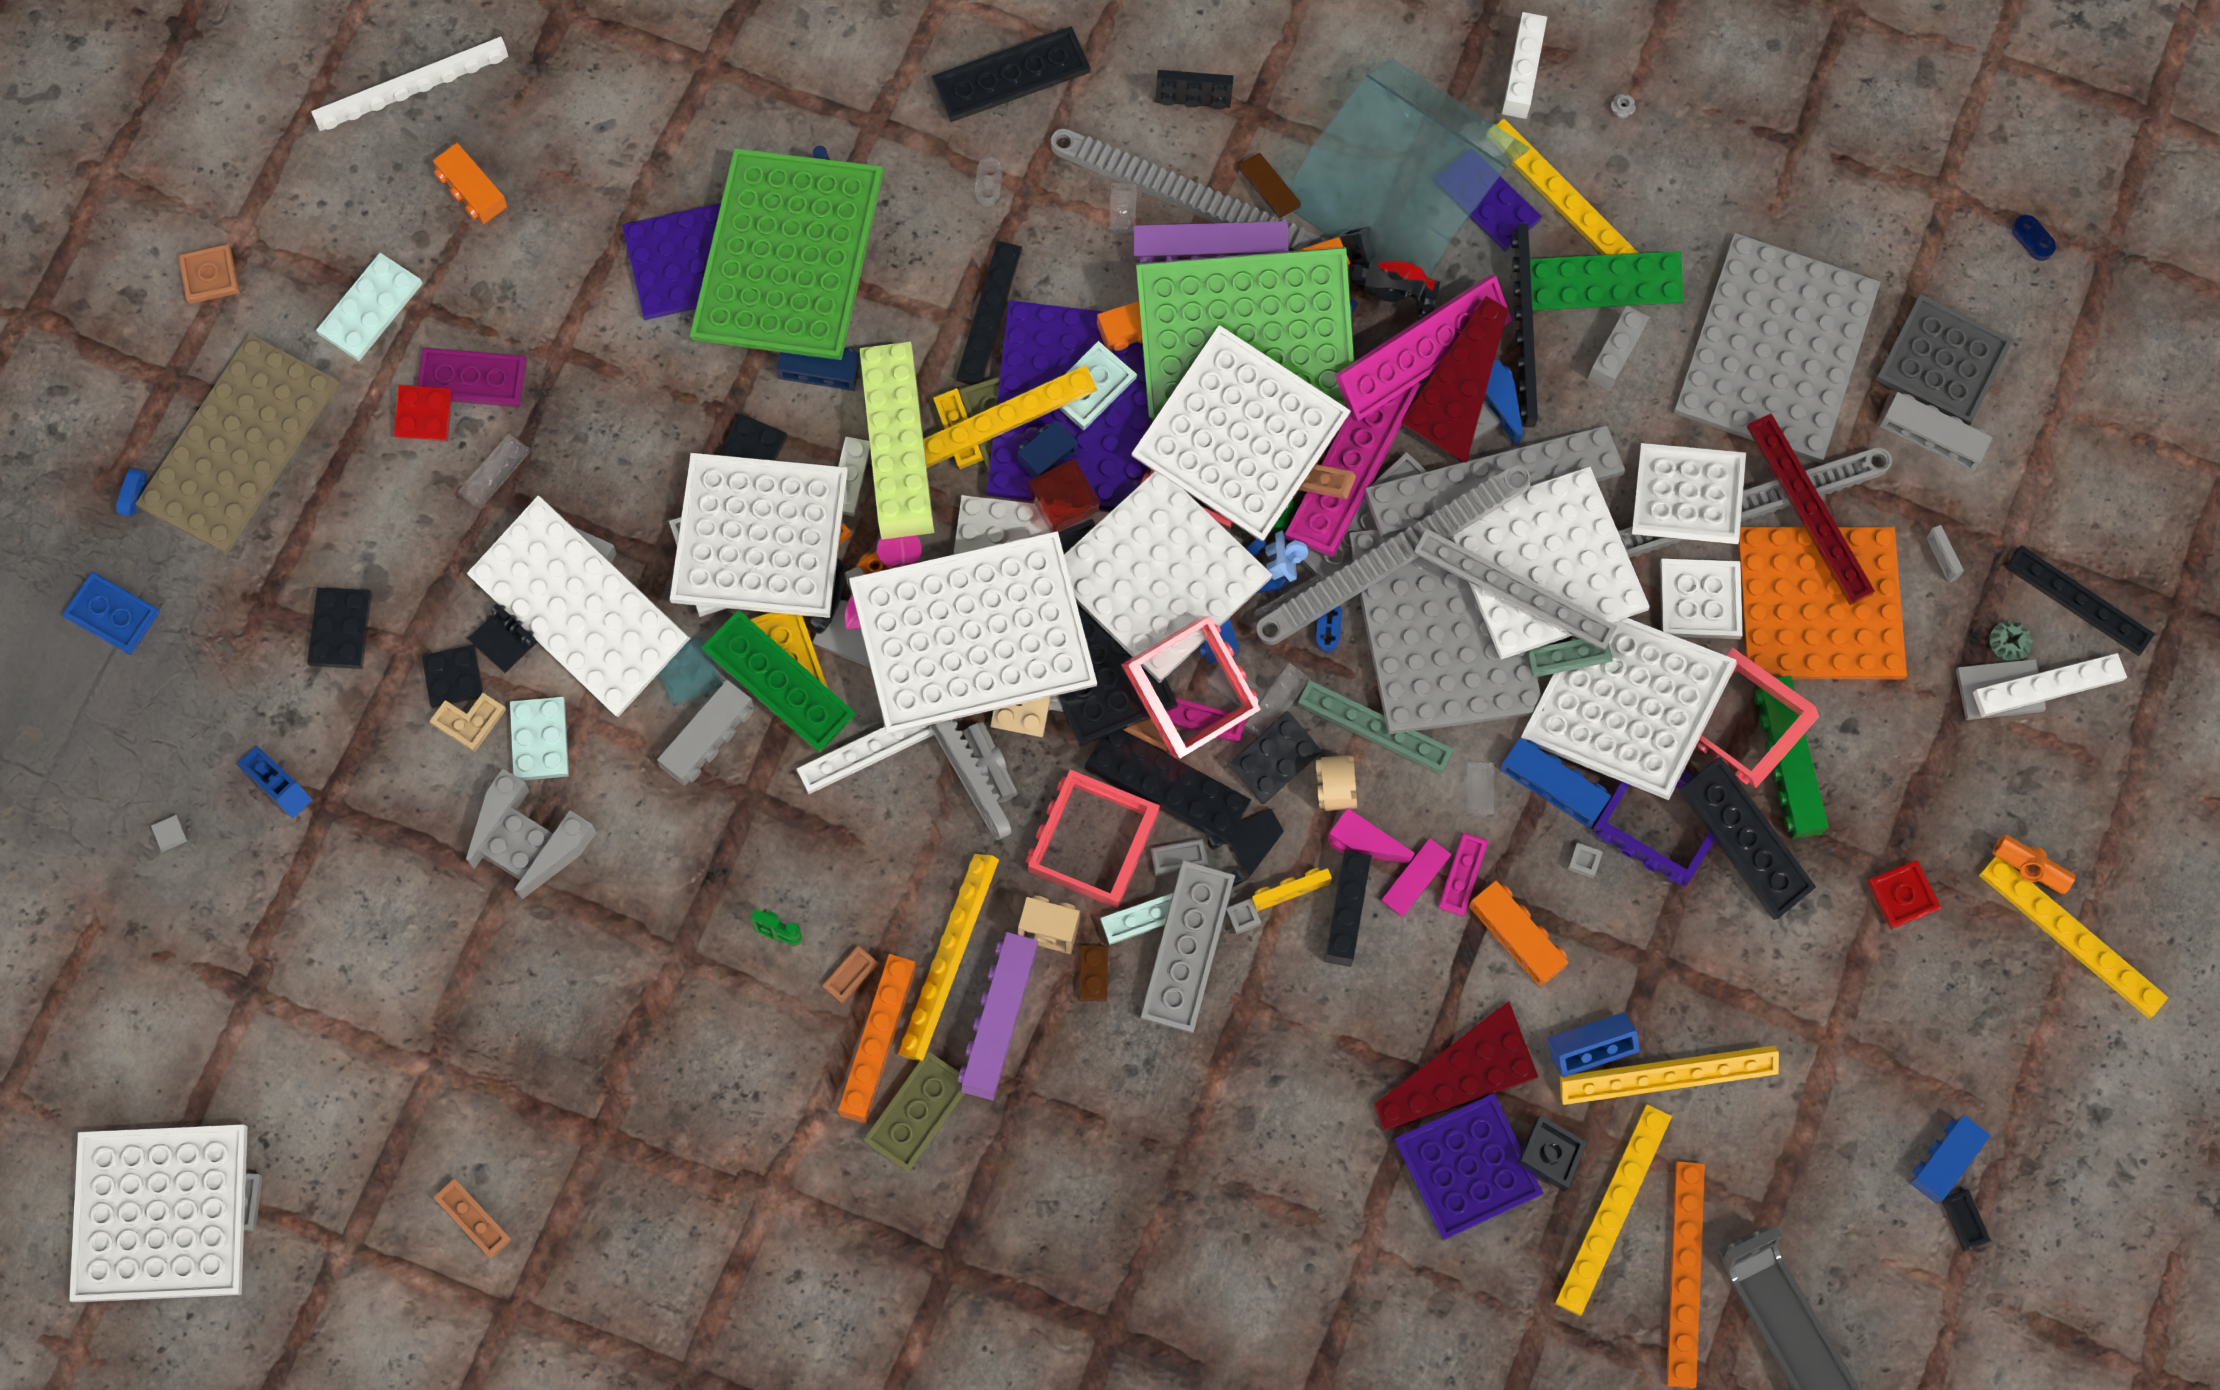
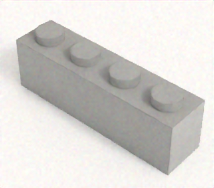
(1936, 431)
(706, 733)

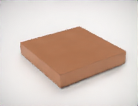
(208, 273)

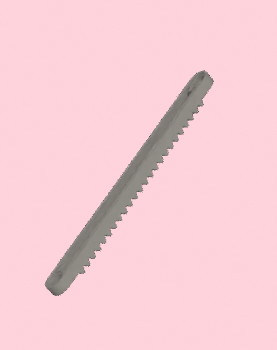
(1168, 186)
(1771, 496)
(1391, 555)
(965, 766)

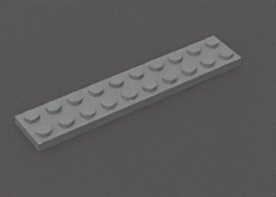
(1411, 499)

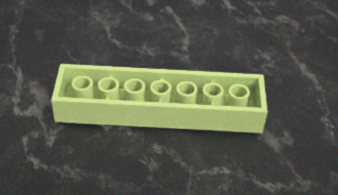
(896, 441)

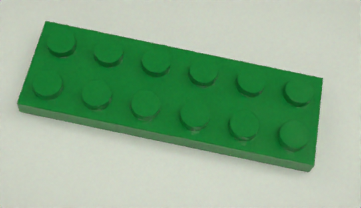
(1606, 281)
(778, 681)

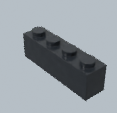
(1347, 908)

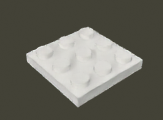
(1701, 598)

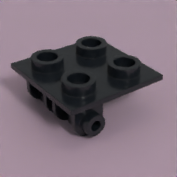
(503, 638)

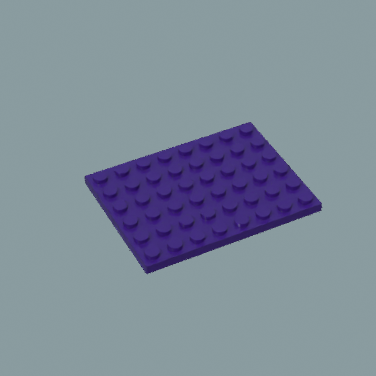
(1040, 347)

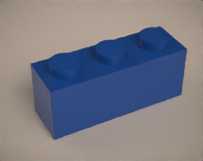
(1593, 1044)
(1949, 1158)

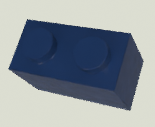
(1047, 450)

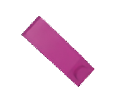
(1360, 836)

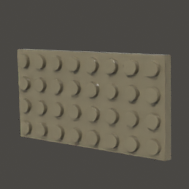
(237, 444)

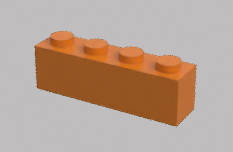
(1519, 934)

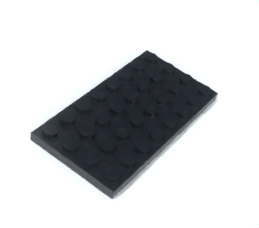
(1114, 701)

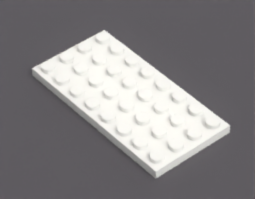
(578, 606)

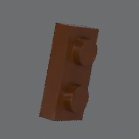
(1094, 973)

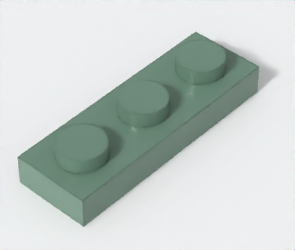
(1567, 657)

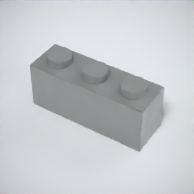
(1618, 348)

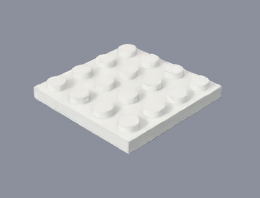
(1689, 493)

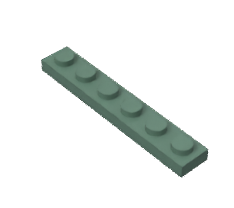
(1372, 727)

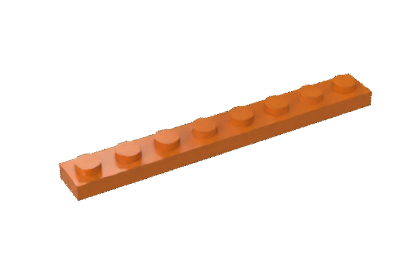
(1685, 1275)

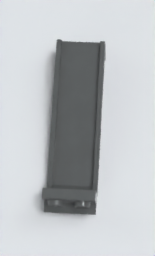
(1783, 1313)

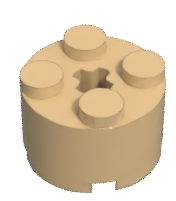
(1338, 782)

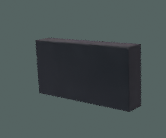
(1966, 1220)

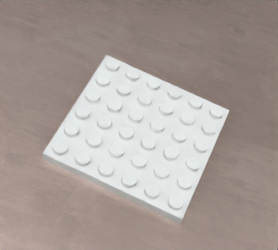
(1241, 433)
(759, 535)
(1563, 542)
(1159, 568)
(1634, 713)
(159, 1213)

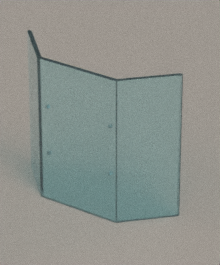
(1403, 165)

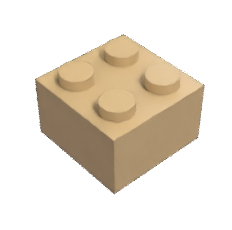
(1049, 923)

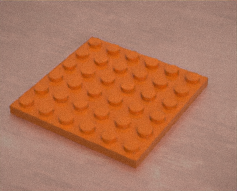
(1799, 616)

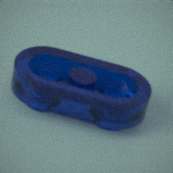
(2032, 237)

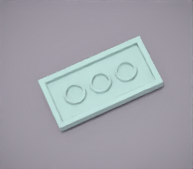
(369, 307)

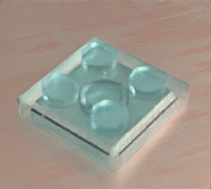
(690, 673)

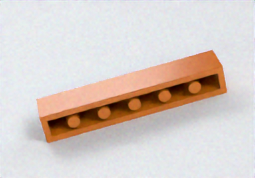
(877, 1039)

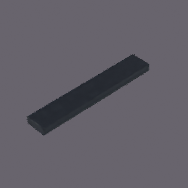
(2080, 600)

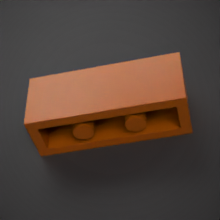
(469, 184)

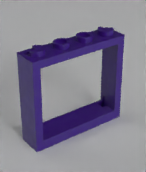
(1633, 848)

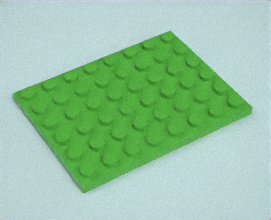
(787, 254)
(1279, 303)

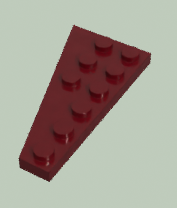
(1455, 394)
(1475, 1066)

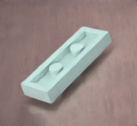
(1136, 919)

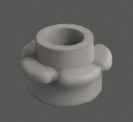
(1619, 110)

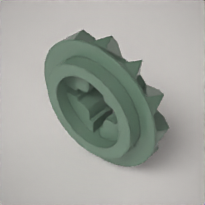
(2009, 651)

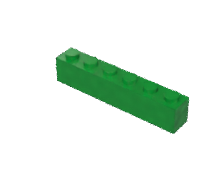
(1795, 772)

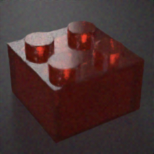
(1063, 496)

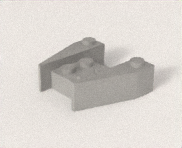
(521, 844)

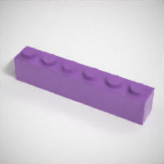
(1208, 240)
(999, 1016)

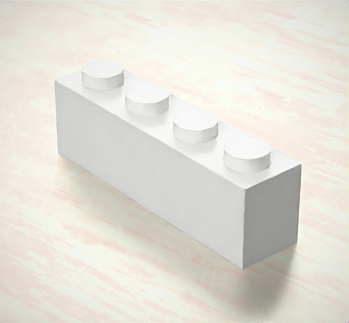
(1524, 65)

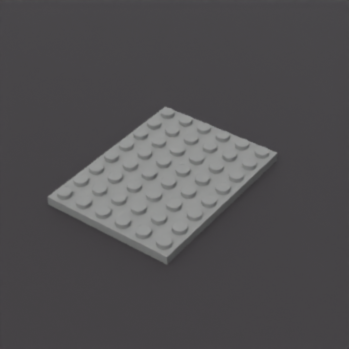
(1777, 344)
(1436, 650)

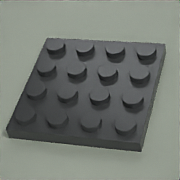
(1944, 359)

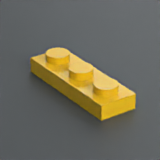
(952, 412)
(1291, 888)

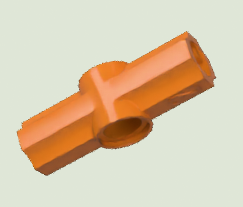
(2034, 864)

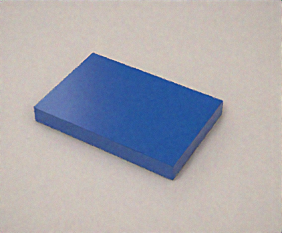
(111, 613)

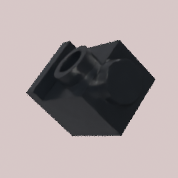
(1358, 254)

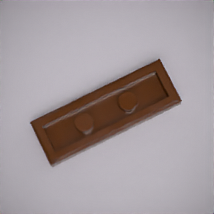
(1269, 185)

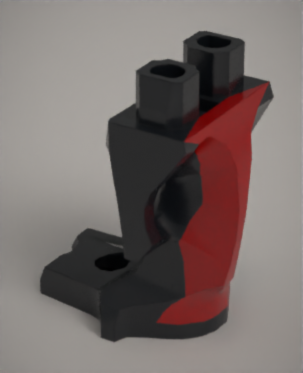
(1398, 281)

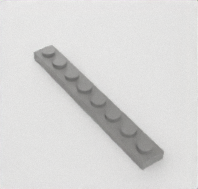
(1515, 589)

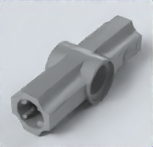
(991, 760)

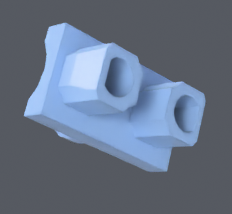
(1284, 557)

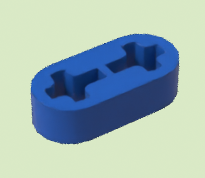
(131, 491)
(1334, 628)

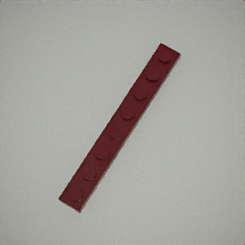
(1810, 509)

